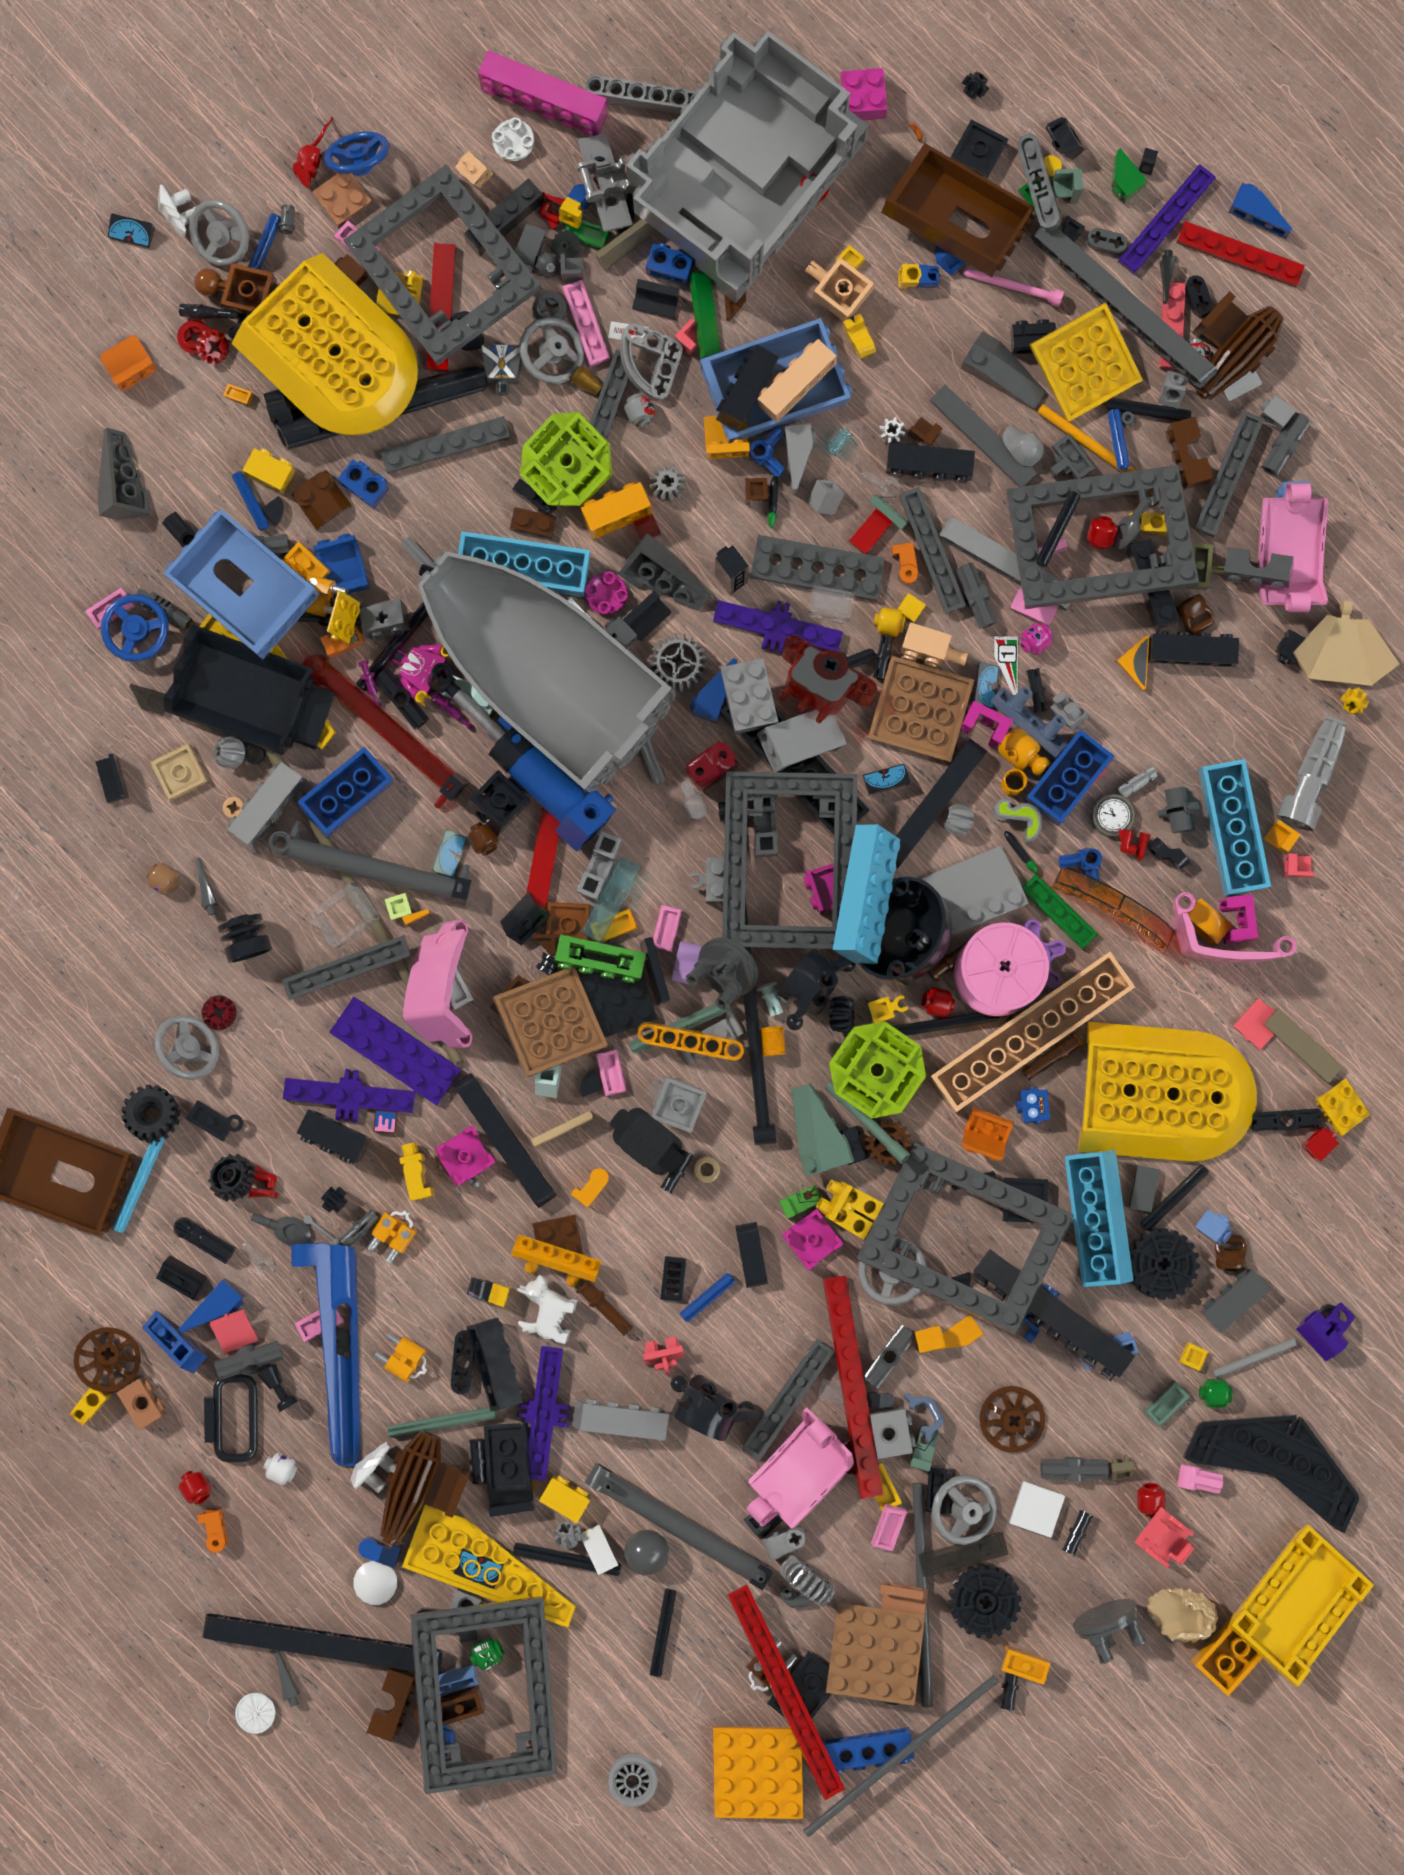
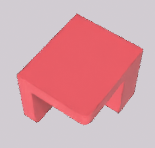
(688, 337)
(1297, 866)

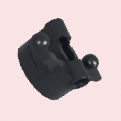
(811, 981)
(706, 1410)

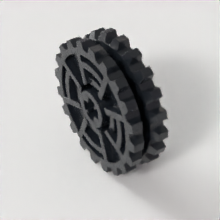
(1175, 1275)
(994, 1615)

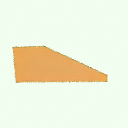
(962, 1333)

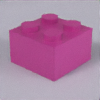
(867, 92)

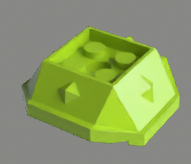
(546, 454)
(901, 1067)

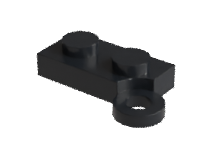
(213, 1121)

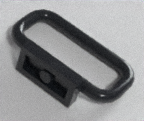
(213, 1419)

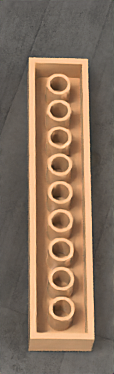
(1032, 1032)

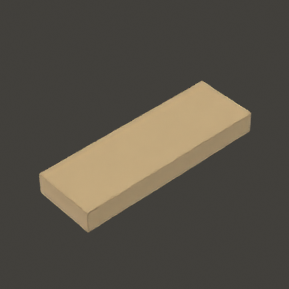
(555, 1132)

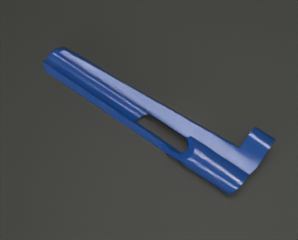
(337, 1285)

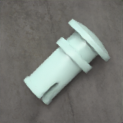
(770, 997)

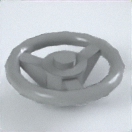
(219, 232)
(552, 349)
(186, 1047)
(890, 1282)
(964, 1510)

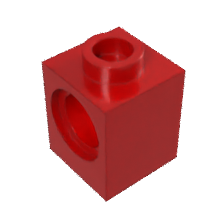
(1320, 1144)

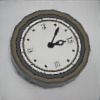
(1113, 813)

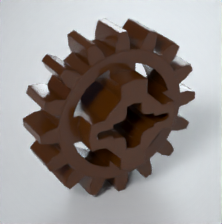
(895, 1135)

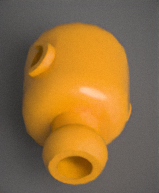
(1022, 751)

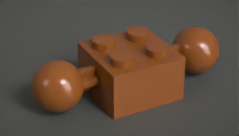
(243, 289)

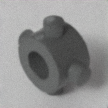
(1127, 419)

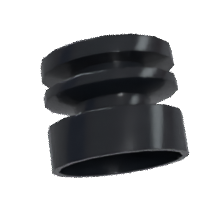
(244, 937)

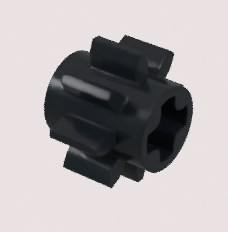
(975, 85)
(334, 1199)

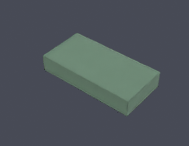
(890, 512)
(1166, 1404)

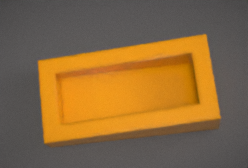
(238, 394)
(408, 919)

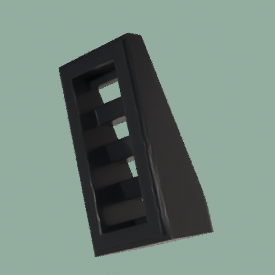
(673, 1260)

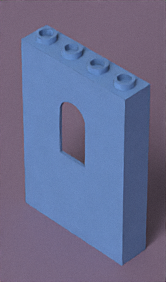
(825, 395)
(265, 608)

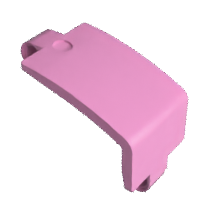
(1295, 529)
(1189, 946)
(431, 987)
(799, 1473)

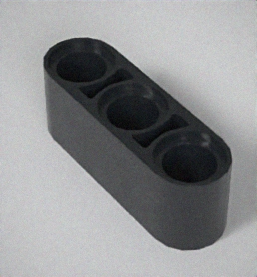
(751, 1254)

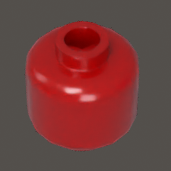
(1102, 532)
(937, 1002)
(194, 1487)
(1150, 1499)

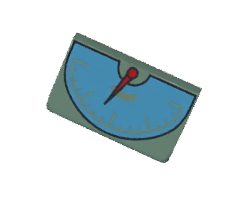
(449, 853)

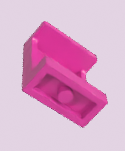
(821, 886)

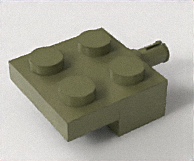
(1203, 558)

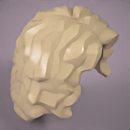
(1183, 1614)

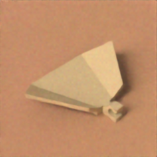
(1345, 651)

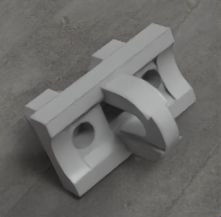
(1068, 710)

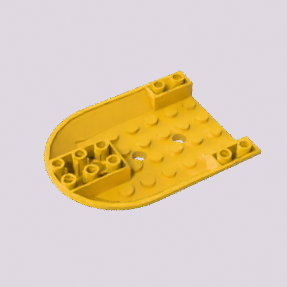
(299, 356)
(1149, 1121)

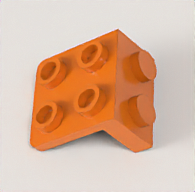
(128, 363)
(986, 1134)

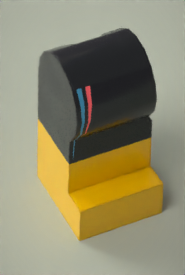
(488, 1291)

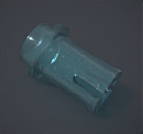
(839, 442)

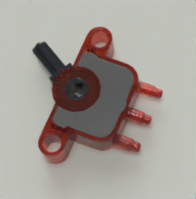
(825, 677)

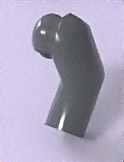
(793, 1599)

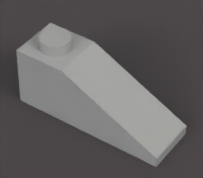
(799, 445)

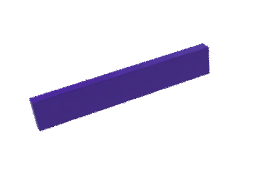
(1166, 219)

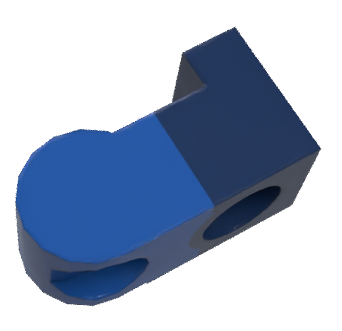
(378, 1552)

